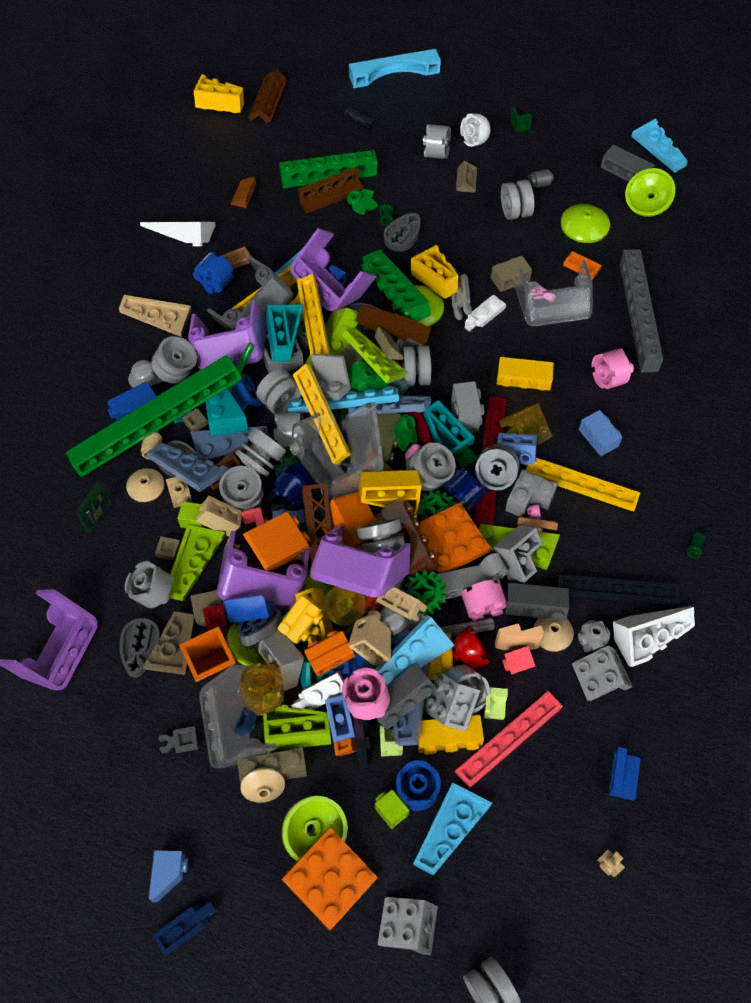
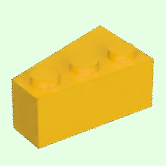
(218, 96)
(435, 272)
(386, 487)

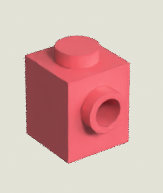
(518, 660)

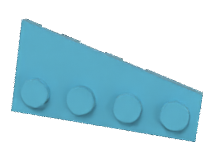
(419, 646)

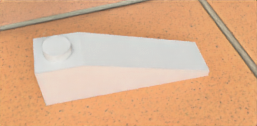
(187, 232)
(646, 633)

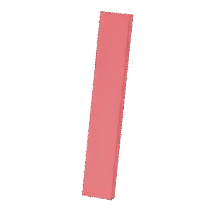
(508, 739)

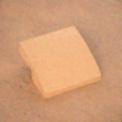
(512, 638)

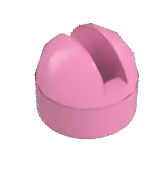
(534, 512)

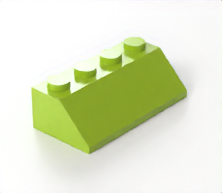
(335, 327)

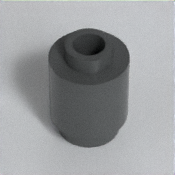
(540, 178)

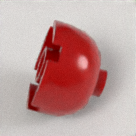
(469, 649)

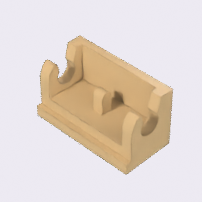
(219, 516)
(402, 603)

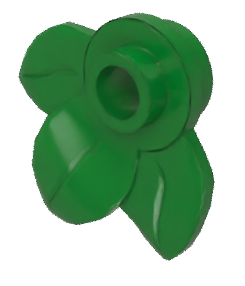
(362, 201)
(405, 432)

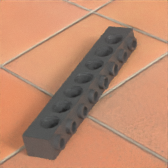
(641, 311)

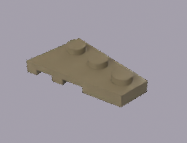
(167, 653)

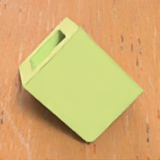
(495, 704)
(387, 743)

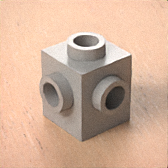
(593, 636)

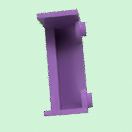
(313, 261)
(233, 343)
(357, 569)
(240, 580)
(64, 647)

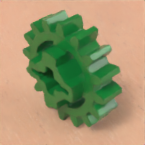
(433, 502)
(422, 584)

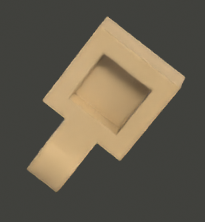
(611, 863)

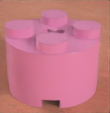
(612, 369)
(484, 599)
(366, 694)

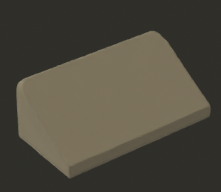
(466, 177)
(388, 345)

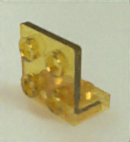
(529, 422)

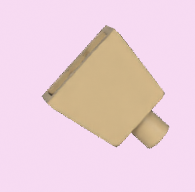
(371, 639)

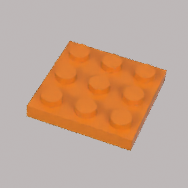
(454, 538)
(329, 878)

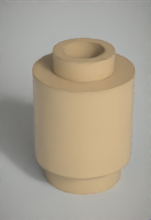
(150, 442)

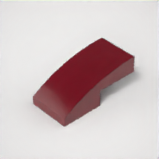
(215, 617)

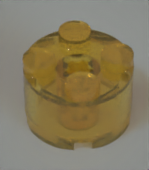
(336, 610)
(261, 688)

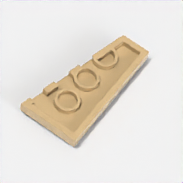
(161, 314)

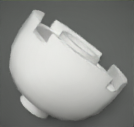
(475, 129)

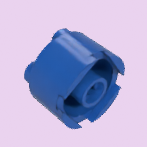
(213, 273)
(428, 779)

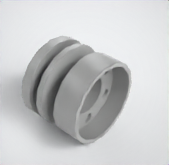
(260, 452)

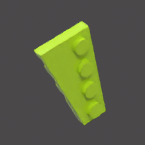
(374, 356)
(541, 556)
(192, 558)

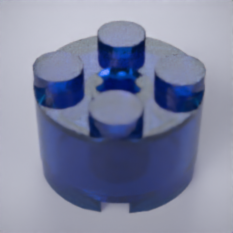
(290, 481)
(465, 488)

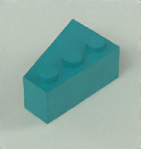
(282, 330)
(225, 415)
(446, 428)

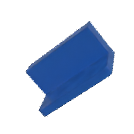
(245, 393)
(248, 608)
(624, 775)

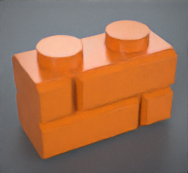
(329, 652)

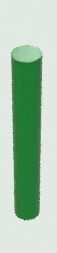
(244, 358)

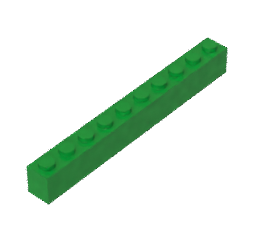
(153, 415)

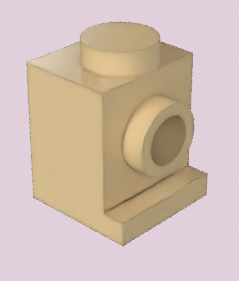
(178, 491)

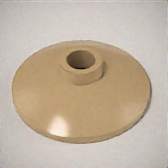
(145, 491)
(557, 640)
(262, 785)

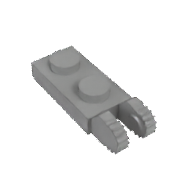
(461, 298)

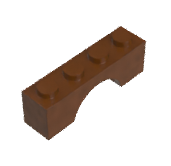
(420, 554)

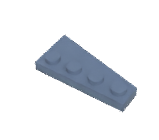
(405, 404)
(219, 446)
(186, 467)
(408, 727)

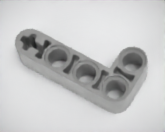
(489, 569)

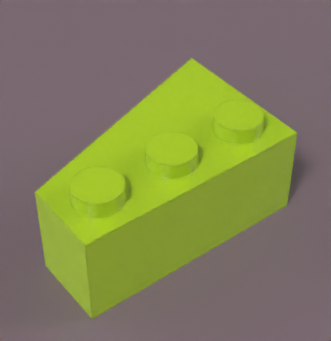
(296, 728)

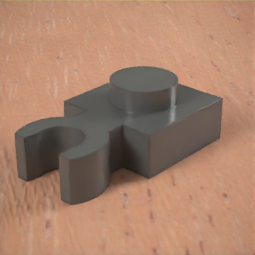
(183, 740)

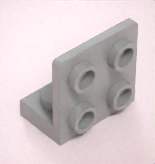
(331, 375)
(601, 673)
(452, 702)
(408, 924)

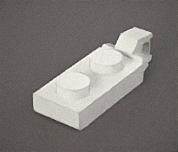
(484, 313)
(317, 693)

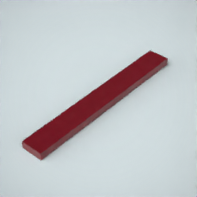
(495, 411)

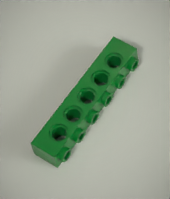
(315, 169)
(396, 286)

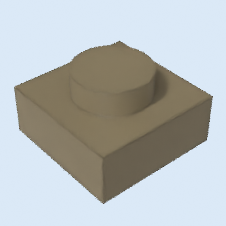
(194, 420)
(167, 548)

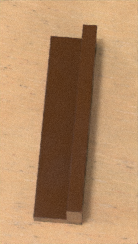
(268, 96)
(330, 193)
(309, 516)

